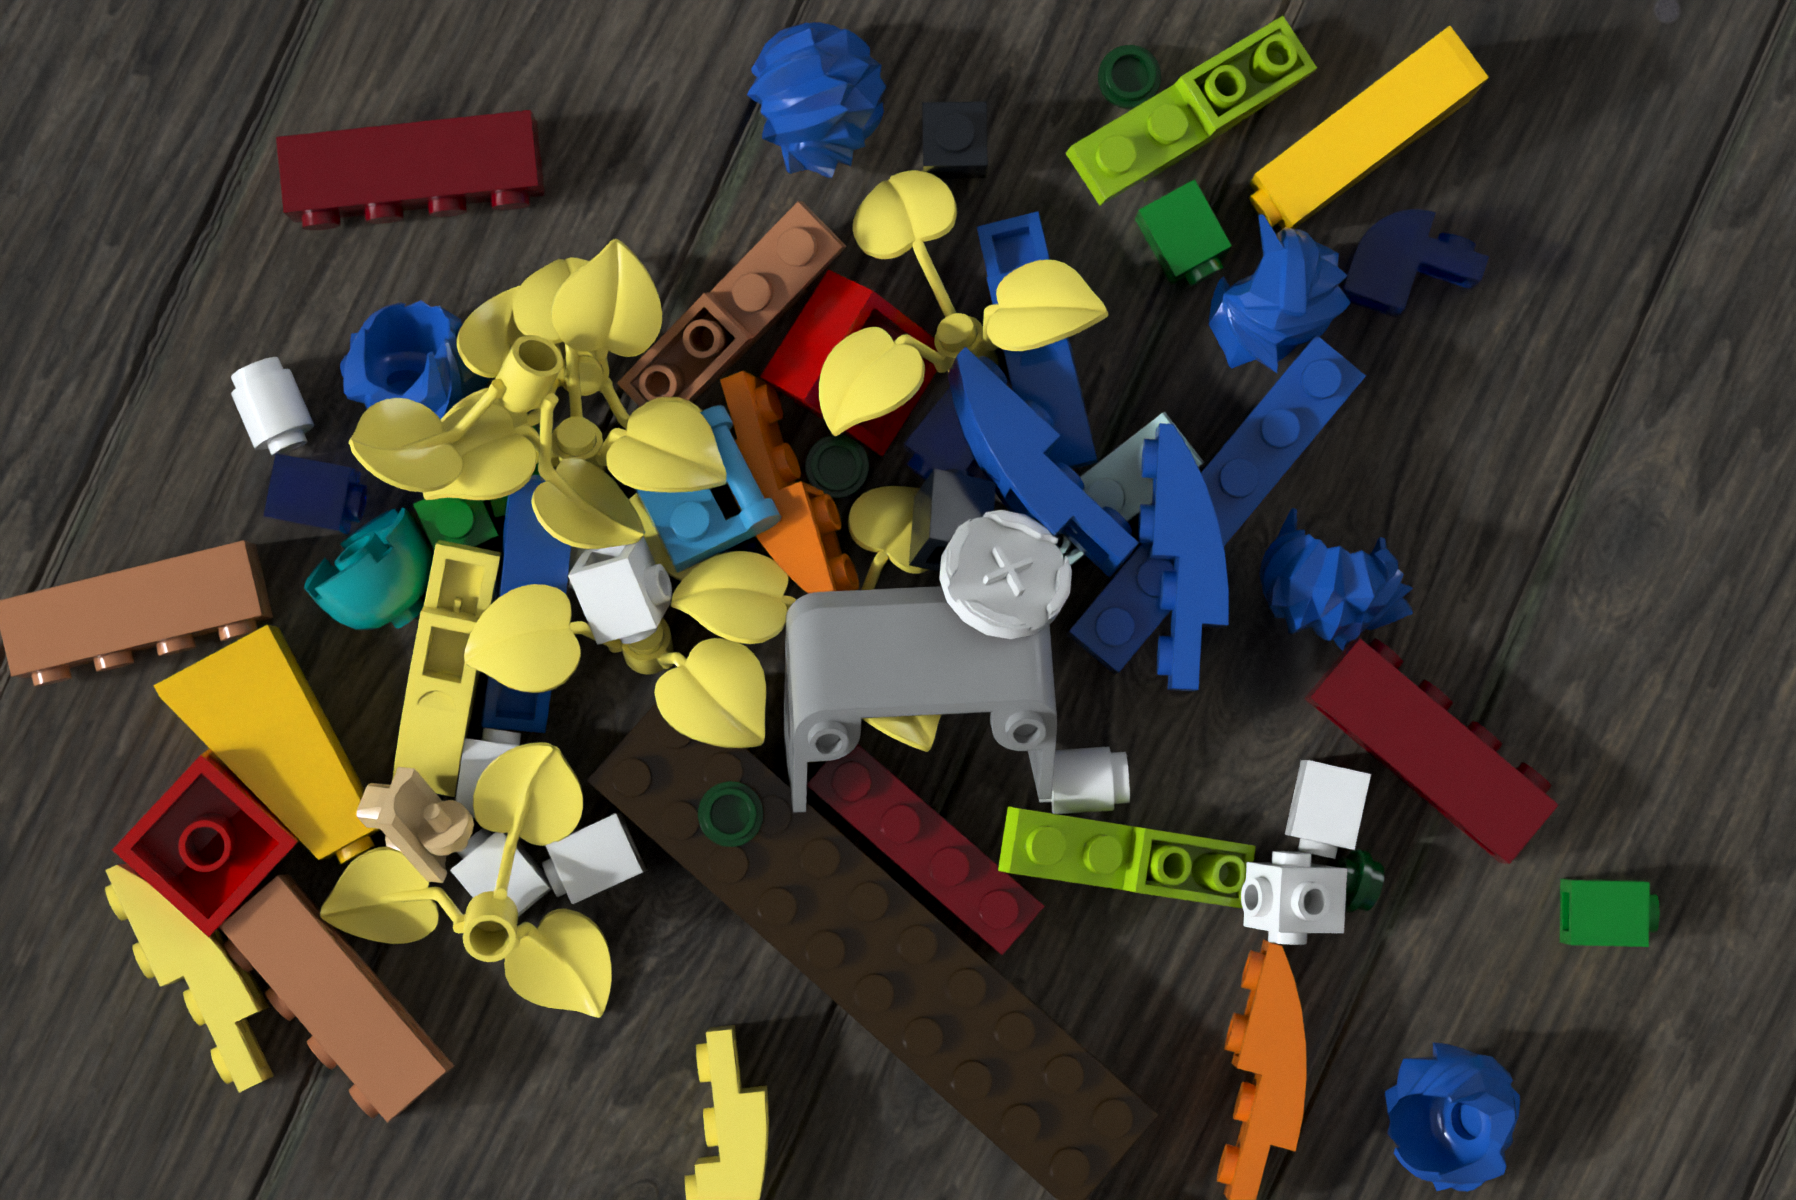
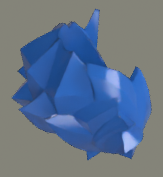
(817, 95)
(1282, 303)
(409, 356)
(1330, 587)
(1452, 1117)

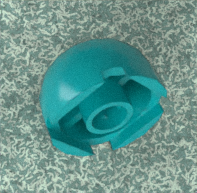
(376, 575)

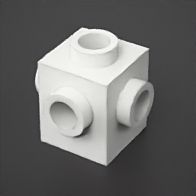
(1294, 897)

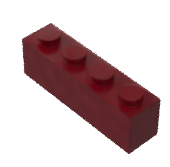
(410, 168)
(1433, 751)
(926, 847)

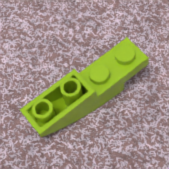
(1191, 111)
(1124, 857)

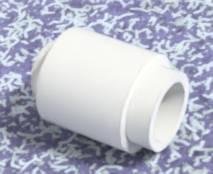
(271, 406)
(1089, 780)

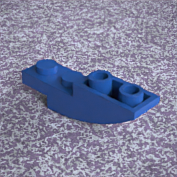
(1048, 372)
(1013, 449)
(1183, 529)
(527, 558)

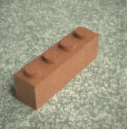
(134, 611)
(335, 997)

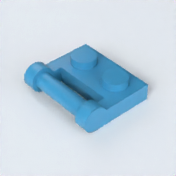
(692, 521)

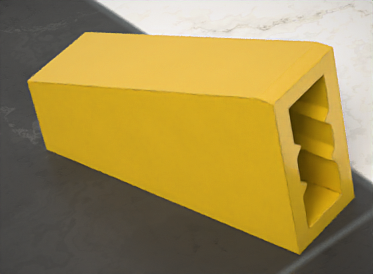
(1368, 131)
(275, 738)

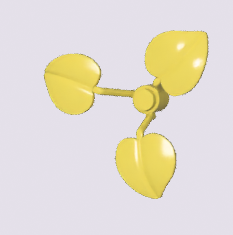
(597, 310)
(874, 374)
(410, 450)
(662, 450)
(745, 602)
(709, 696)
(555, 965)

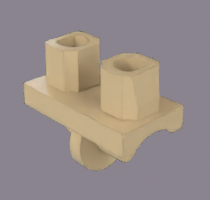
(417, 821)

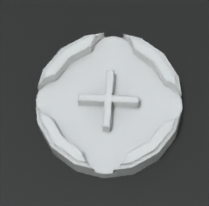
(1005, 575)

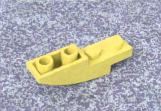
(439, 681)
(218, 987)
(734, 1124)

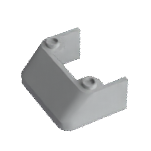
(907, 657)

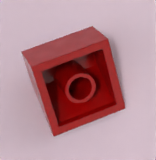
(830, 316)
(206, 843)

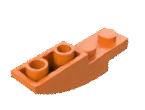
(805, 537)
(1272, 1046)

